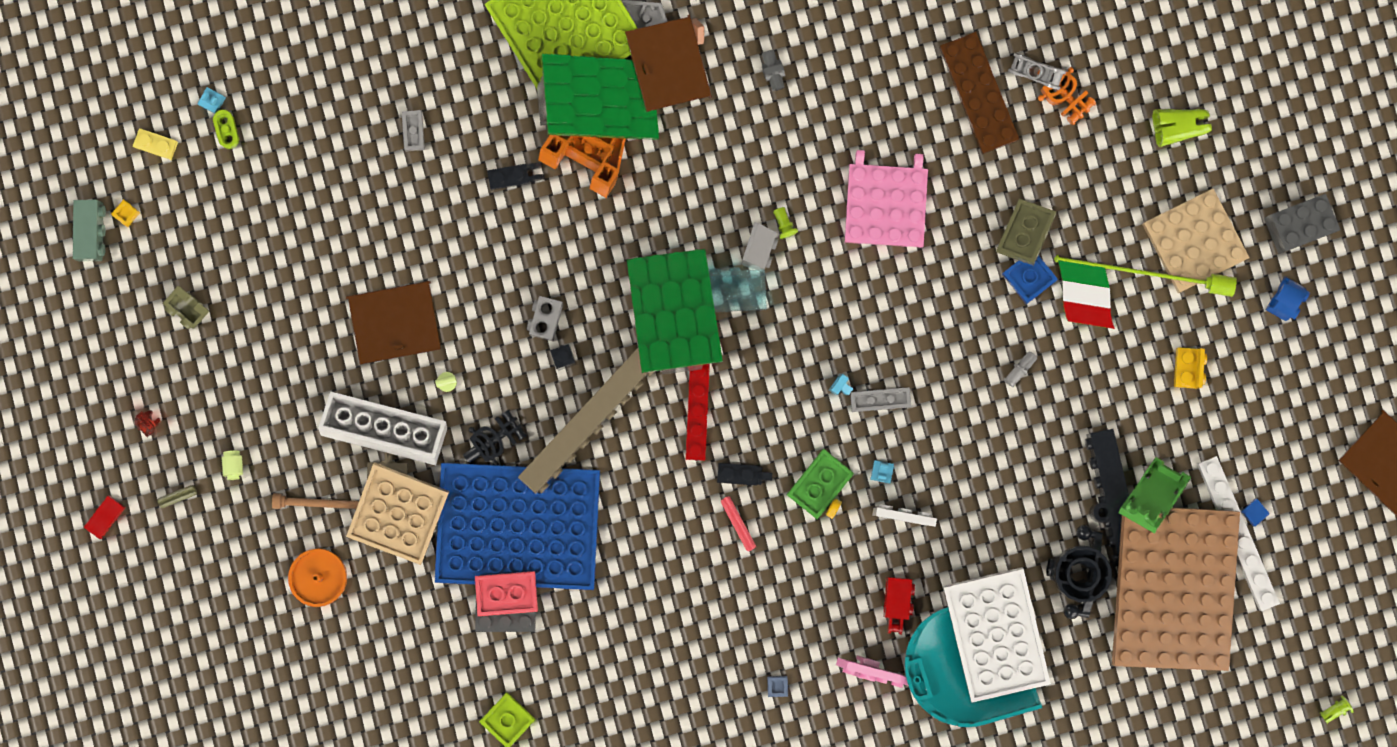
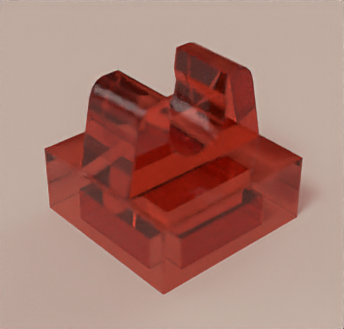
(145, 424)

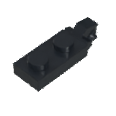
(742, 474)

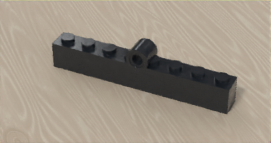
(1111, 485)

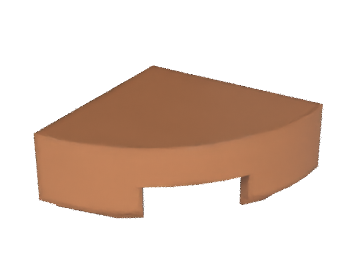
(699, 31)

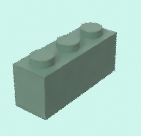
(88, 230)

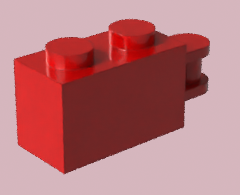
(897, 602)

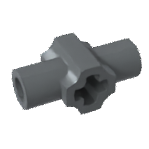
(773, 70)

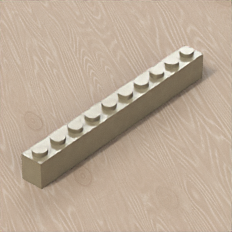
(584, 424)

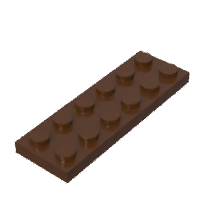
(979, 93)

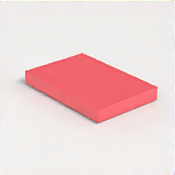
(506, 593)

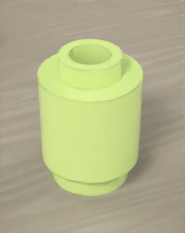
(232, 465)

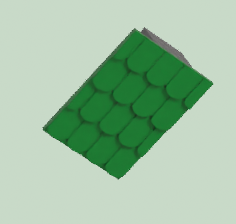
(593, 98)
(674, 312)

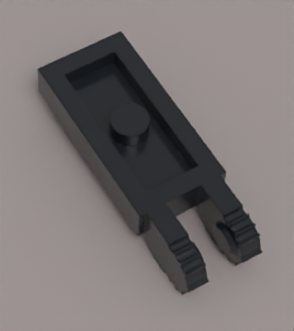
(513, 176)

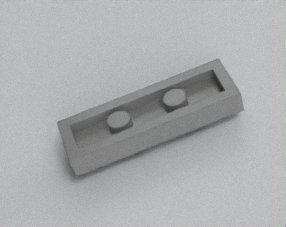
(880, 399)

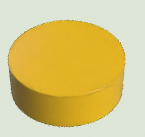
(833, 508)

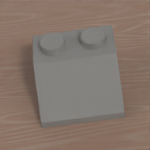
(759, 247)

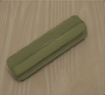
(177, 496)

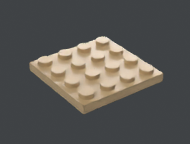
(1195, 239)
(397, 513)

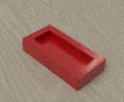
(104, 517)

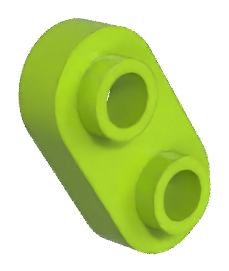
(225, 130)

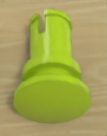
(785, 225)
(1336, 710)

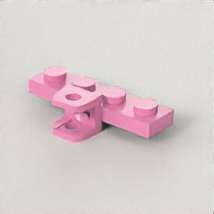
(870, 670)

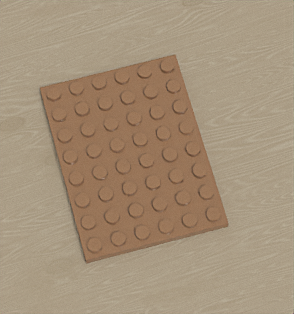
(1177, 591)

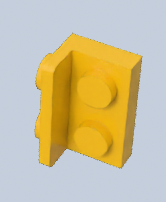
(1190, 368)

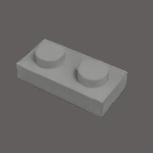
(413, 130)

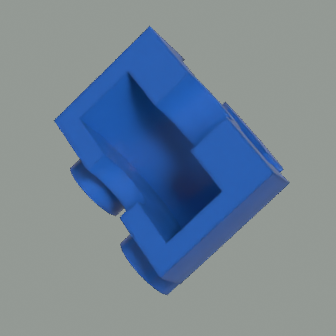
(1288, 299)

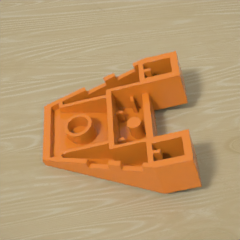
(595, 153)

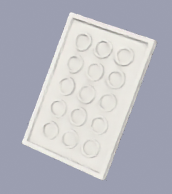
(997, 634)

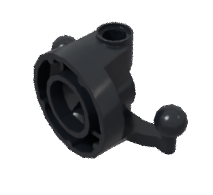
(1098, 575)

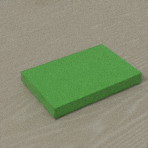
(820, 484)

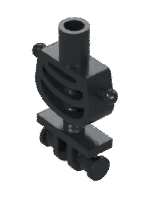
(477, 451)

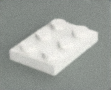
(904, 515)

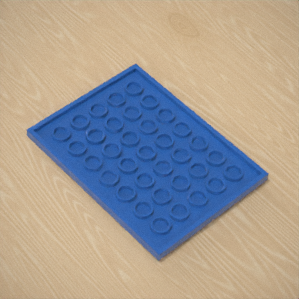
(504, 527)

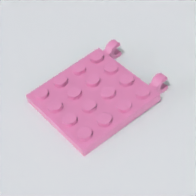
(886, 204)

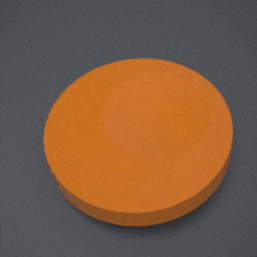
(317, 577)

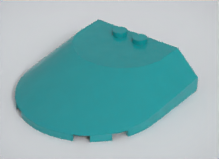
(940, 684)

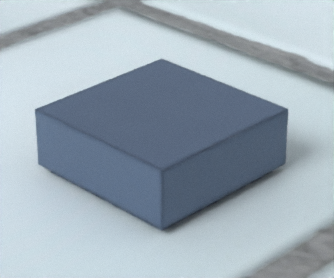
(777, 686)

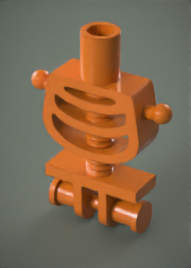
(1067, 96)

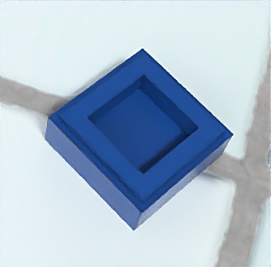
(1255, 512)

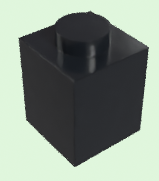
(563, 357)

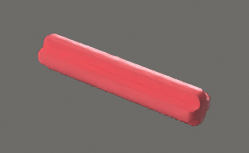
(738, 523)

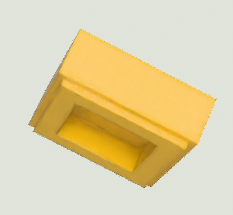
(125, 213)

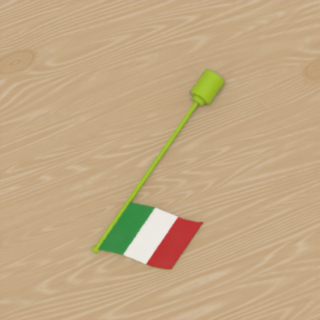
(1088, 290)

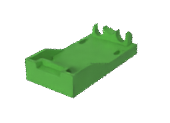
(1154, 495)

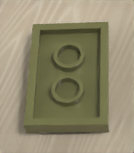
(1026, 232)

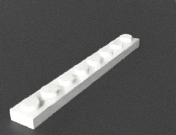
(1247, 553)

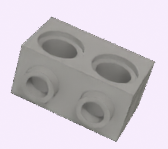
(550, 319)

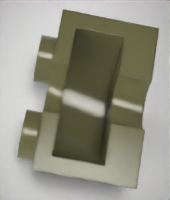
(186, 307)

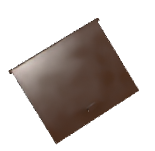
(670, 63)
(394, 321)
(1374, 460)

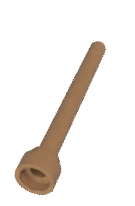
(280, 500)

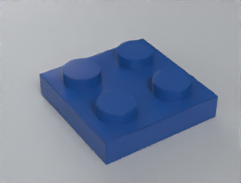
(1029, 279)

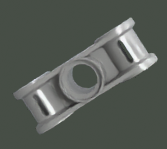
(1048, 76)

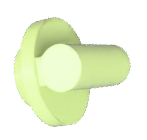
(446, 382)

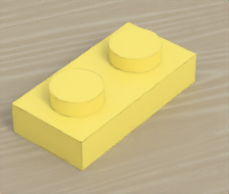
(155, 144)

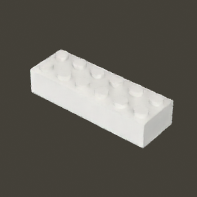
(382, 428)

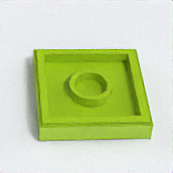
(507, 720)

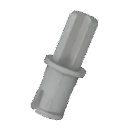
(1020, 369)

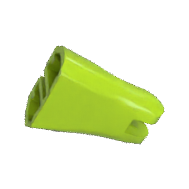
(1178, 125)

